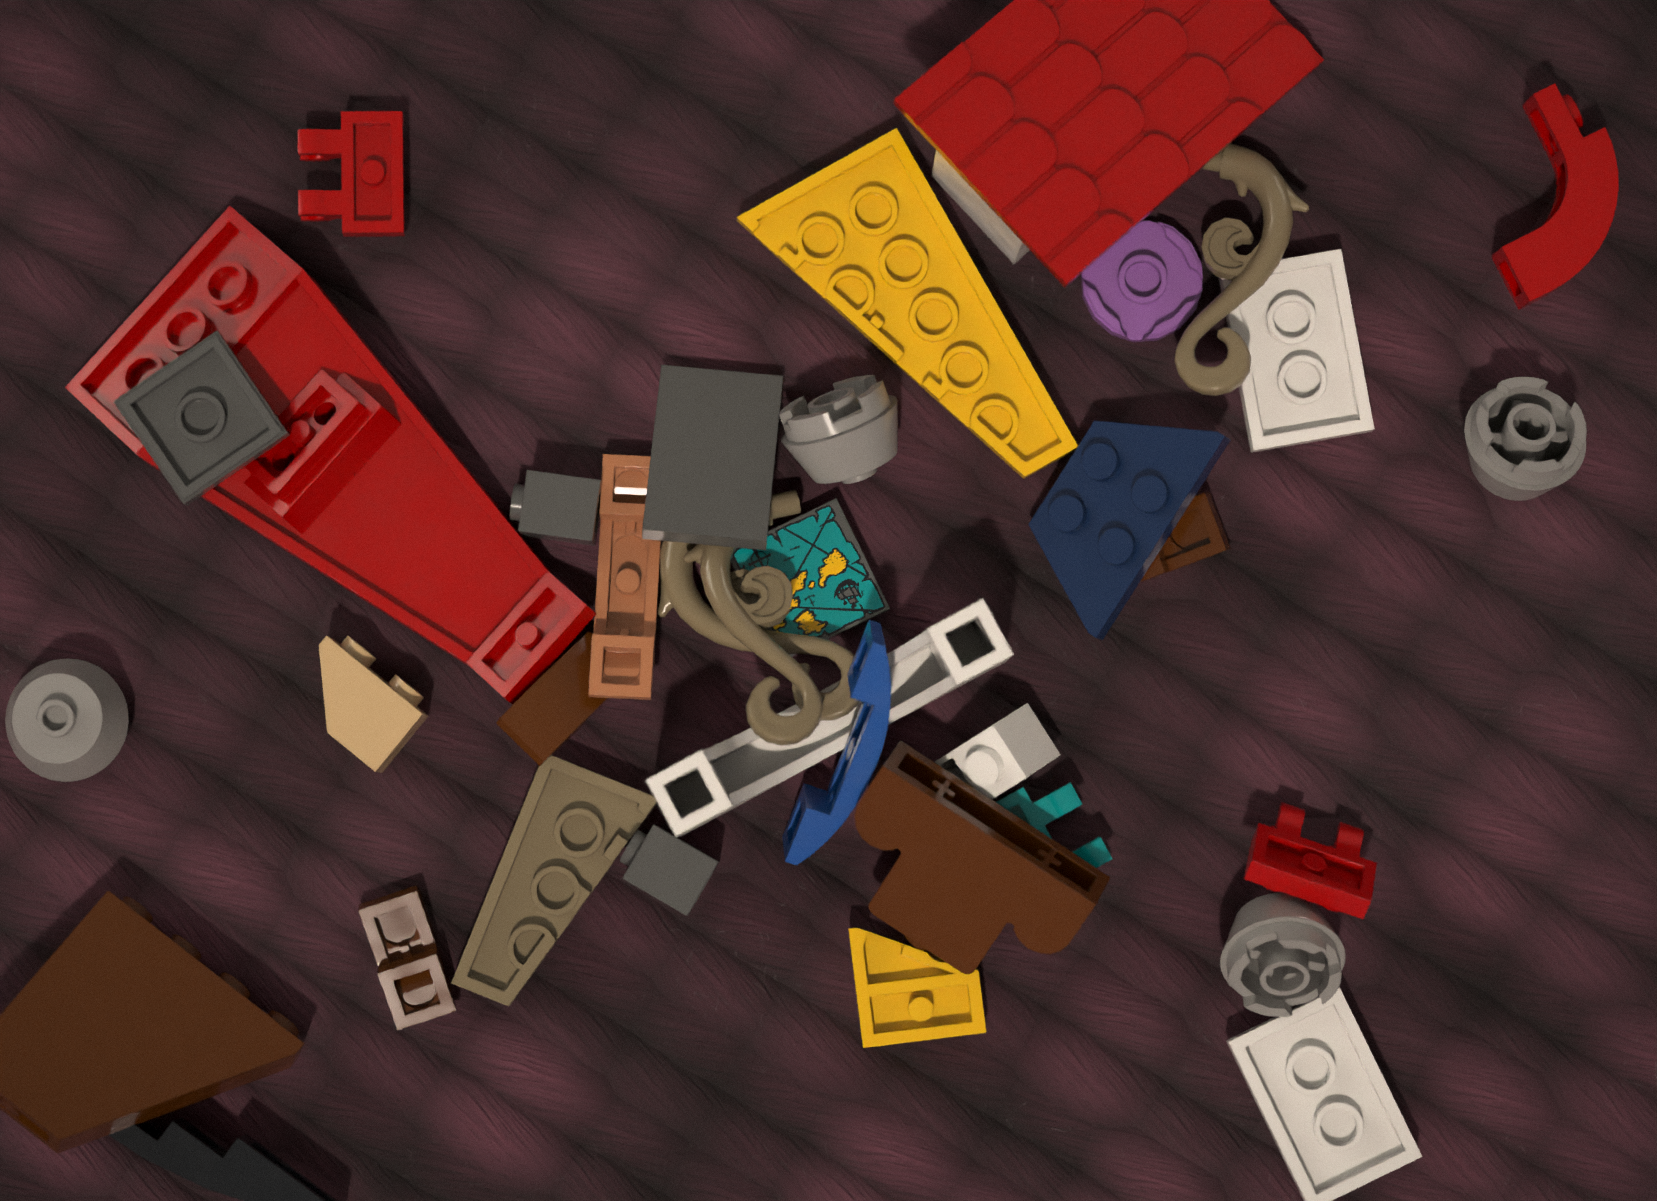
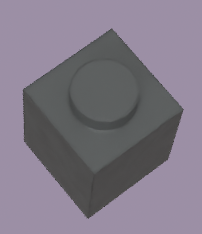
(557, 507)
(667, 868)

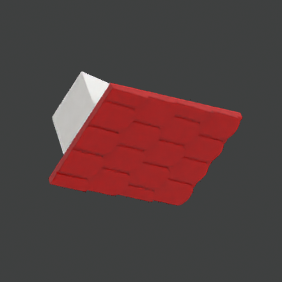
(1093, 112)

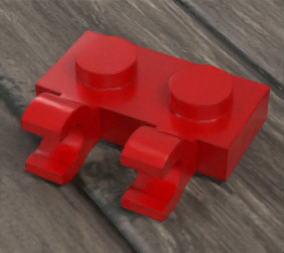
(370, 174)
(1311, 870)

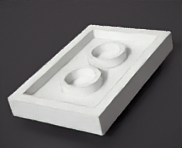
(1304, 356)
(1324, 1099)

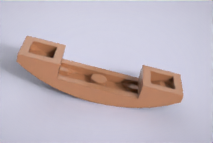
(625, 585)

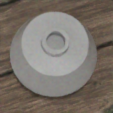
(843, 431)
(1524, 439)
(66, 720)
(1282, 955)

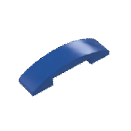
(823, 812)

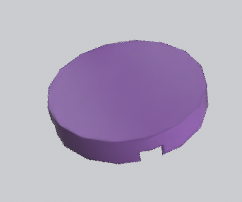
(1144, 283)

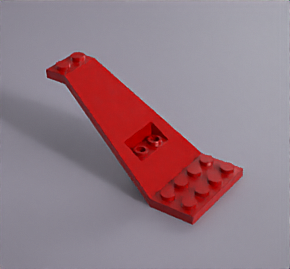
(371, 490)

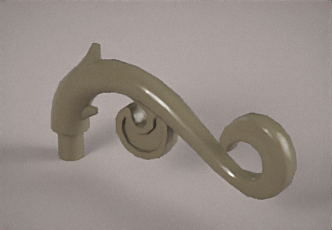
(1246, 272)
(680, 592)
(747, 626)

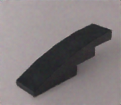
(242, 1172)

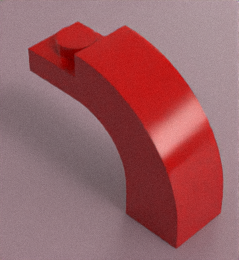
(1582, 205)

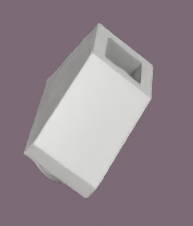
(1002, 753)

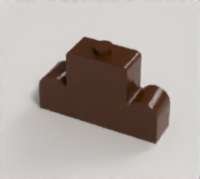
(968, 866)

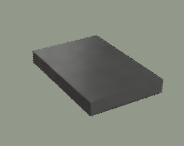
(713, 457)

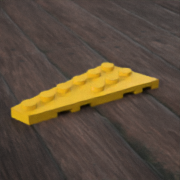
(898, 272)

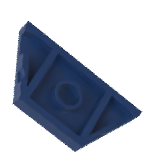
(1119, 509)

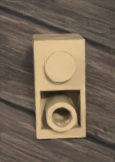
(362, 708)

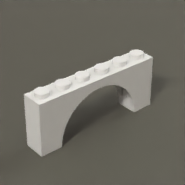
(747, 765)

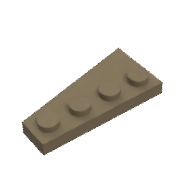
(551, 865)

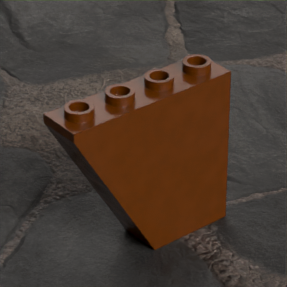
(129, 1031)

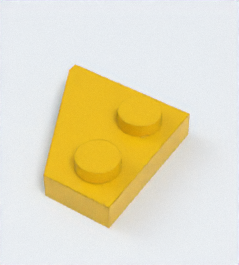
(911, 993)

